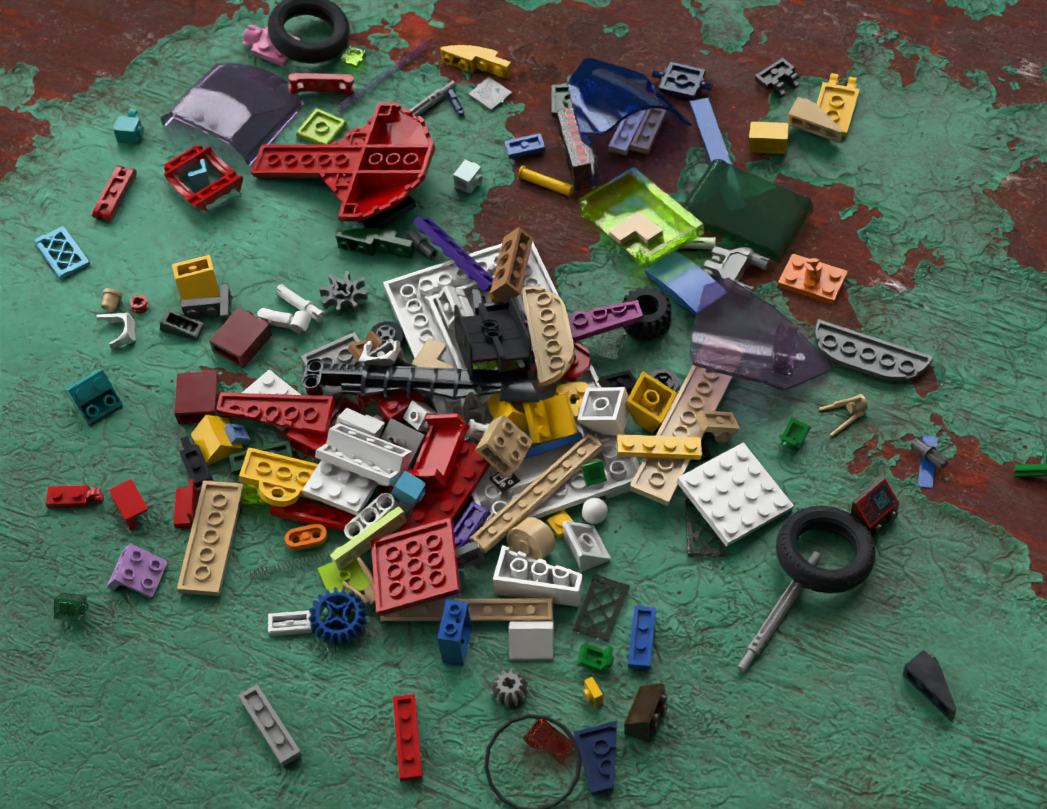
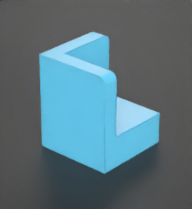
(199, 178)

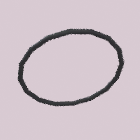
(533, 716)

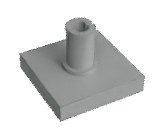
(404, 437)

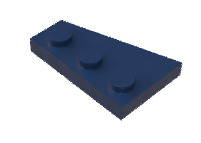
(598, 756)

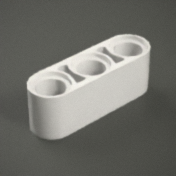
(376, 508)

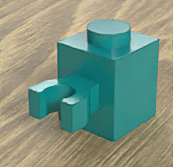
(128, 128)

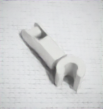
(296, 323)

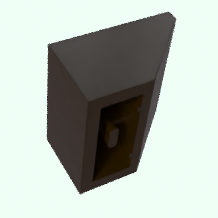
(646, 712)

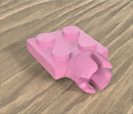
(262, 45)

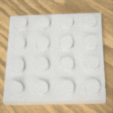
(734, 494)

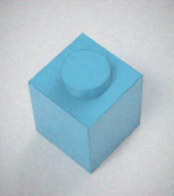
(409, 489)

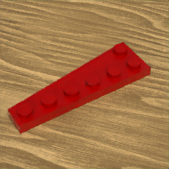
(296, 412)

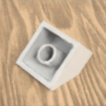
(604, 410)

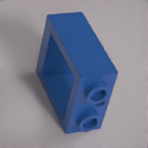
(454, 628)

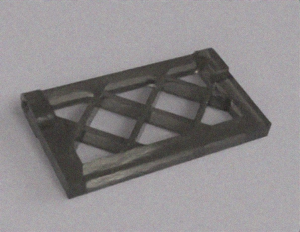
(705, 550)
(592, 630)

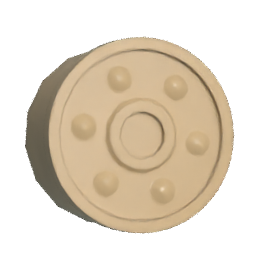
(531, 538)

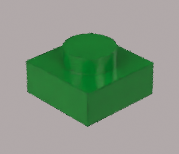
(593, 473)

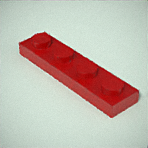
(314, 514)
(407, 738)

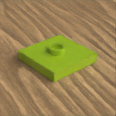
(351, 574)

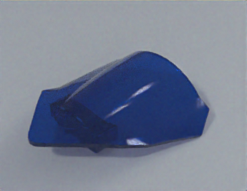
(609, 94)

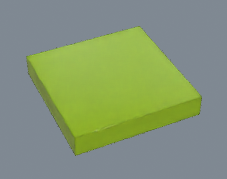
(321, 128)

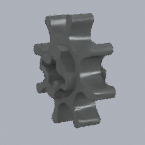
(343, 293)

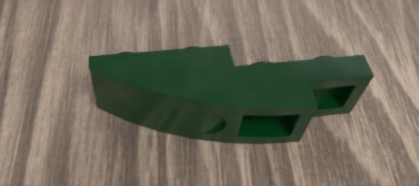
(372, 239)

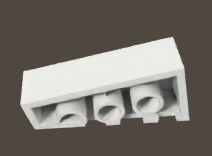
(531, 578)

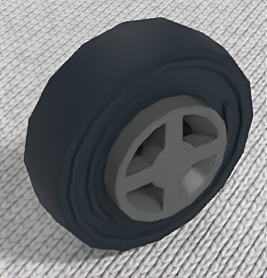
(389, 330)

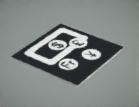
(504, 483)

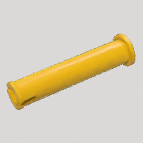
(545, 181)

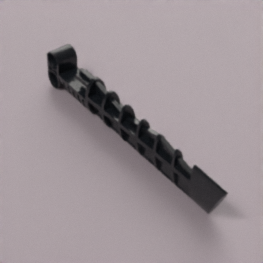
(443, 382)

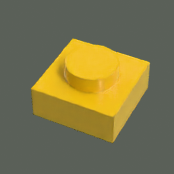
(555, 523)
(592, 692)

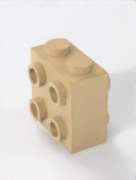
(504, 445)

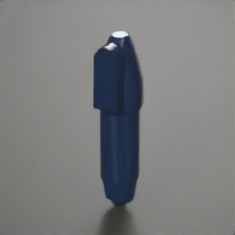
(455, 102)

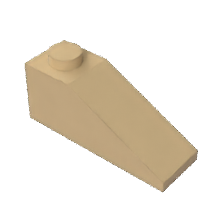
(811, 118)

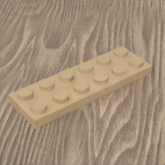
(210, 538)

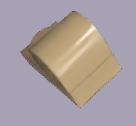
(720, 424)

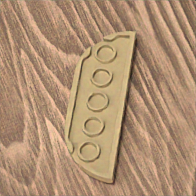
(549, 333)

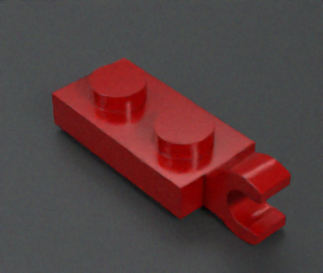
(72, 496)

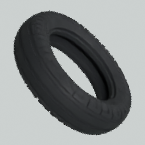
(302, 51)
(818, 578)

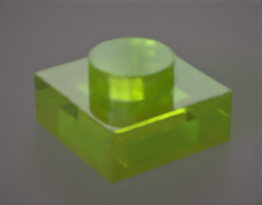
(353, 56)

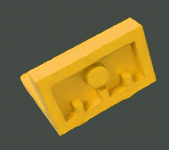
(768, 137)
(550, 418)

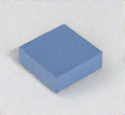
(237, 434)

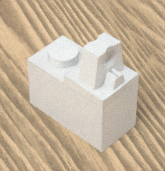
(365, 424)

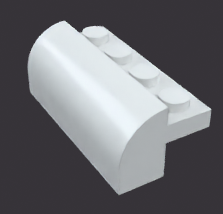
(364, 455)

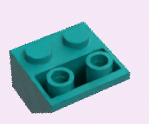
(93, 396)

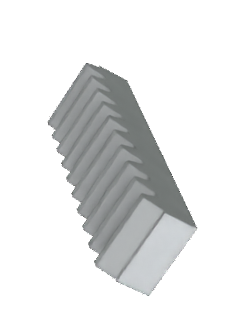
(269, 725)

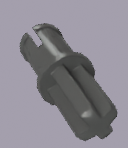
(421, 244)
(929, 453)

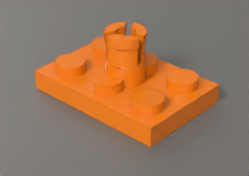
(812, 278)

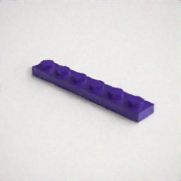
(455, 252)

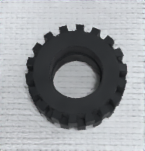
(653, 324)

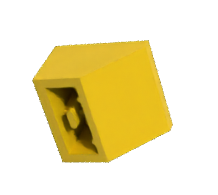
(196, 278)

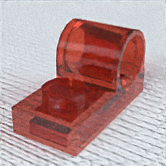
(546, 737)

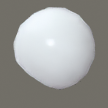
(594, 510)

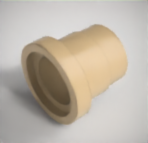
(110, 299)

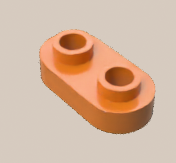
(306, 537)

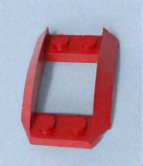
(223, 186)

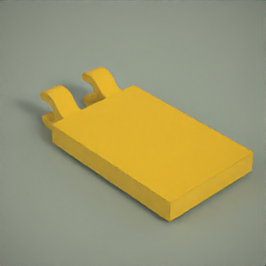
(839, 101)

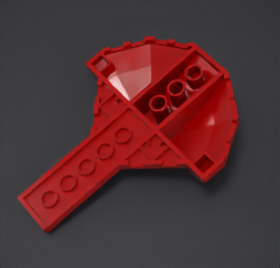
(366, 169)

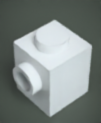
(416, 415)

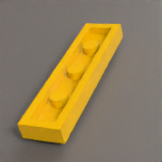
(659, 447)

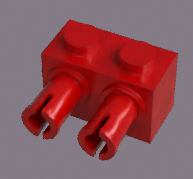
(395, 405)

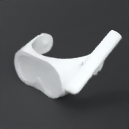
(128, 335)
(385, 360)

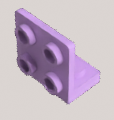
(138, 571)

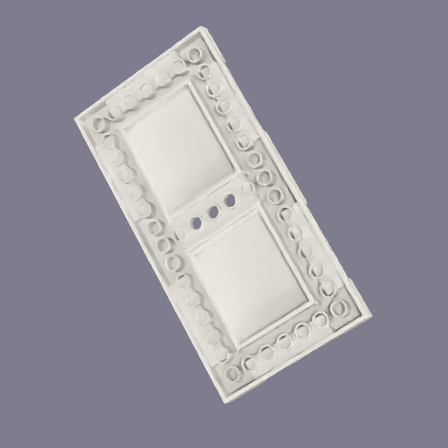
(421, 318)

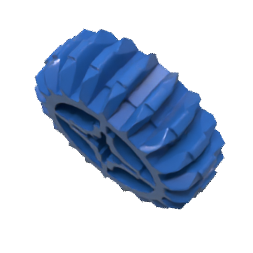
(349, 603)

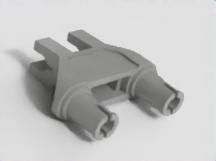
(733, 264)

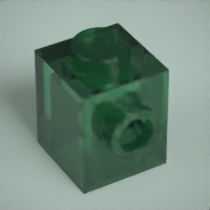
(70, 607)

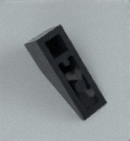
(928, 678)

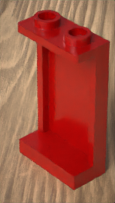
(439, 449)

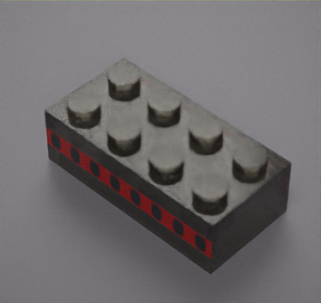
(577, 151)

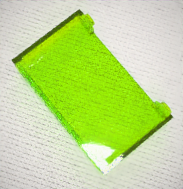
(636, 193)

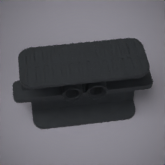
(493, 337)

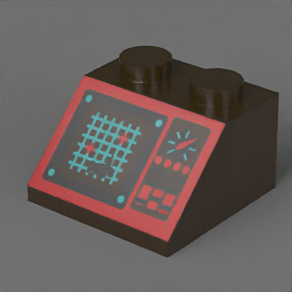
(876, 506)

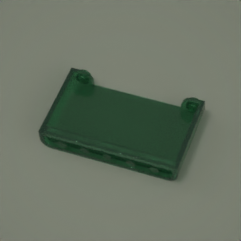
(748, 209)

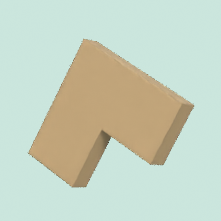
(634, 226)
(431, 354)

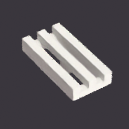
(289, 627)

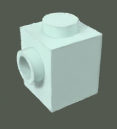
(468, 176)

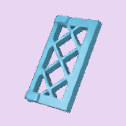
(71, 267)

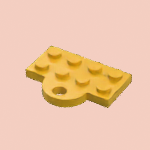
(276, 476)

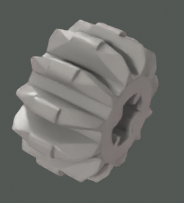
(503, 693)

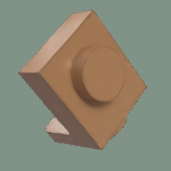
(357, 348)

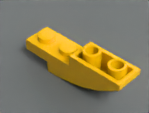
(473, 57)

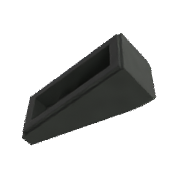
(176, 317)

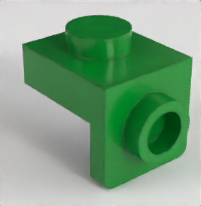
(794, 434)
(595, 658)

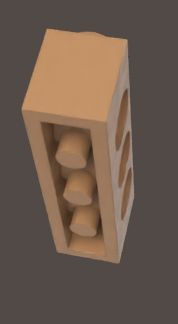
(511, 265)

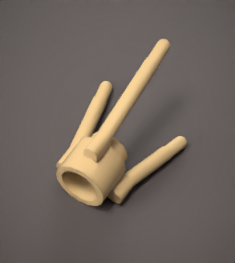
(854, 405)
(369, 596)

